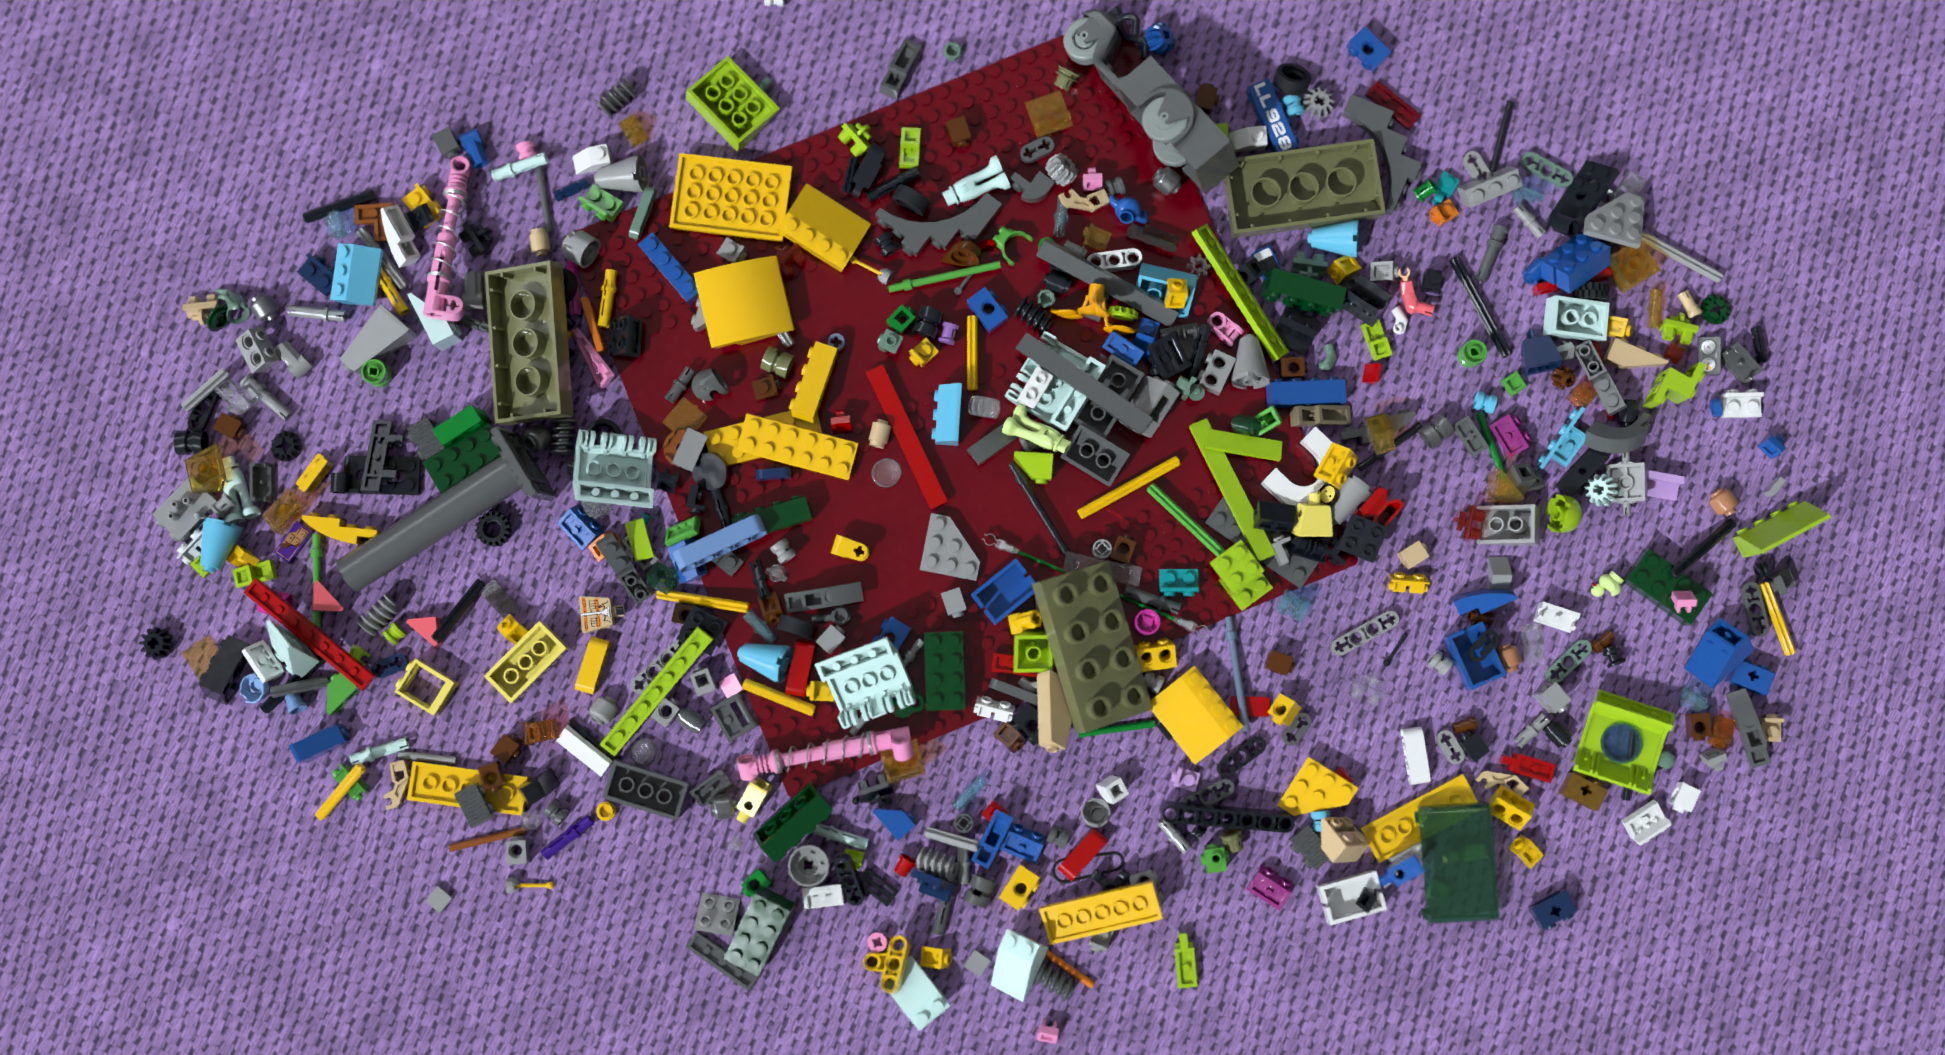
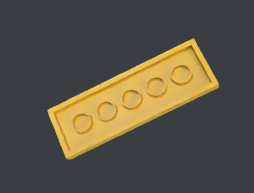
(726, 439)
(797, 446)
(439, 782)
(1398, 829)
(1101, 912)

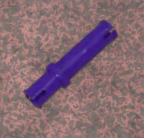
(563, 840)

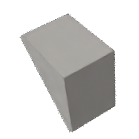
(1499, 573)

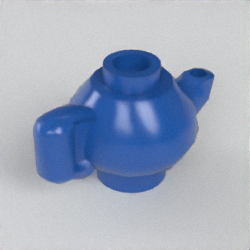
(1128, 210)

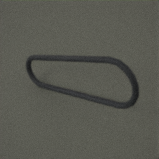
(1088, 876)

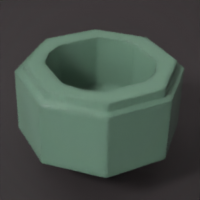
(952, 51)
(1046, 298)
(1666, 760)

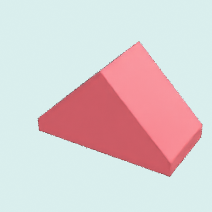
(323, 600)
(426, 627)

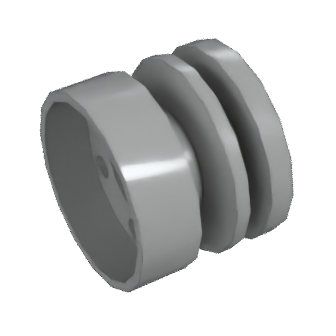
(806, 876)

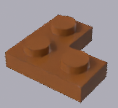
(369, 215)

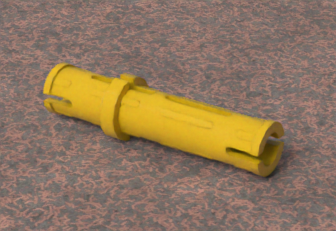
(607, 298)
(400, 307)

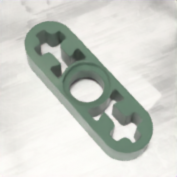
(1544, 162)
(642, 212)
(1574, 647)

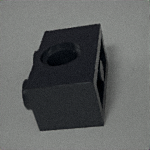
(1021, 719)

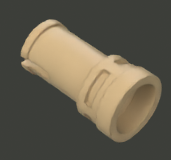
(1689, 304)

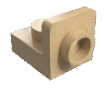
(1771, 727)

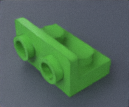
(602, 203)

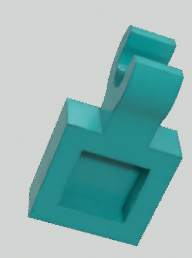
(1446, 185)

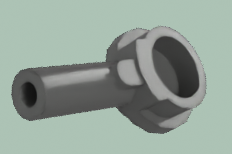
(839, 616)

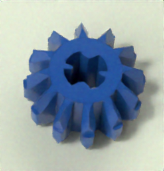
(1160, 38)

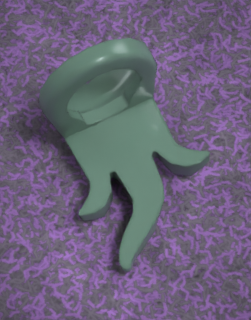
(234, 301)

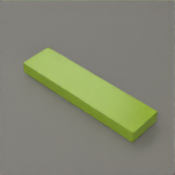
(1243, 445)

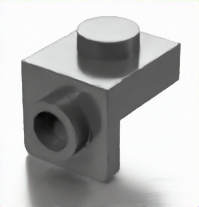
(1782, 581)

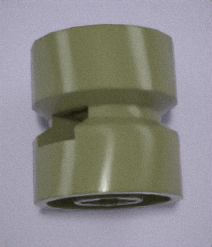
(777, 362)

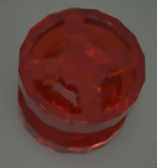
(1674, 352)

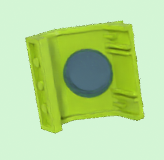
(1606, 741)

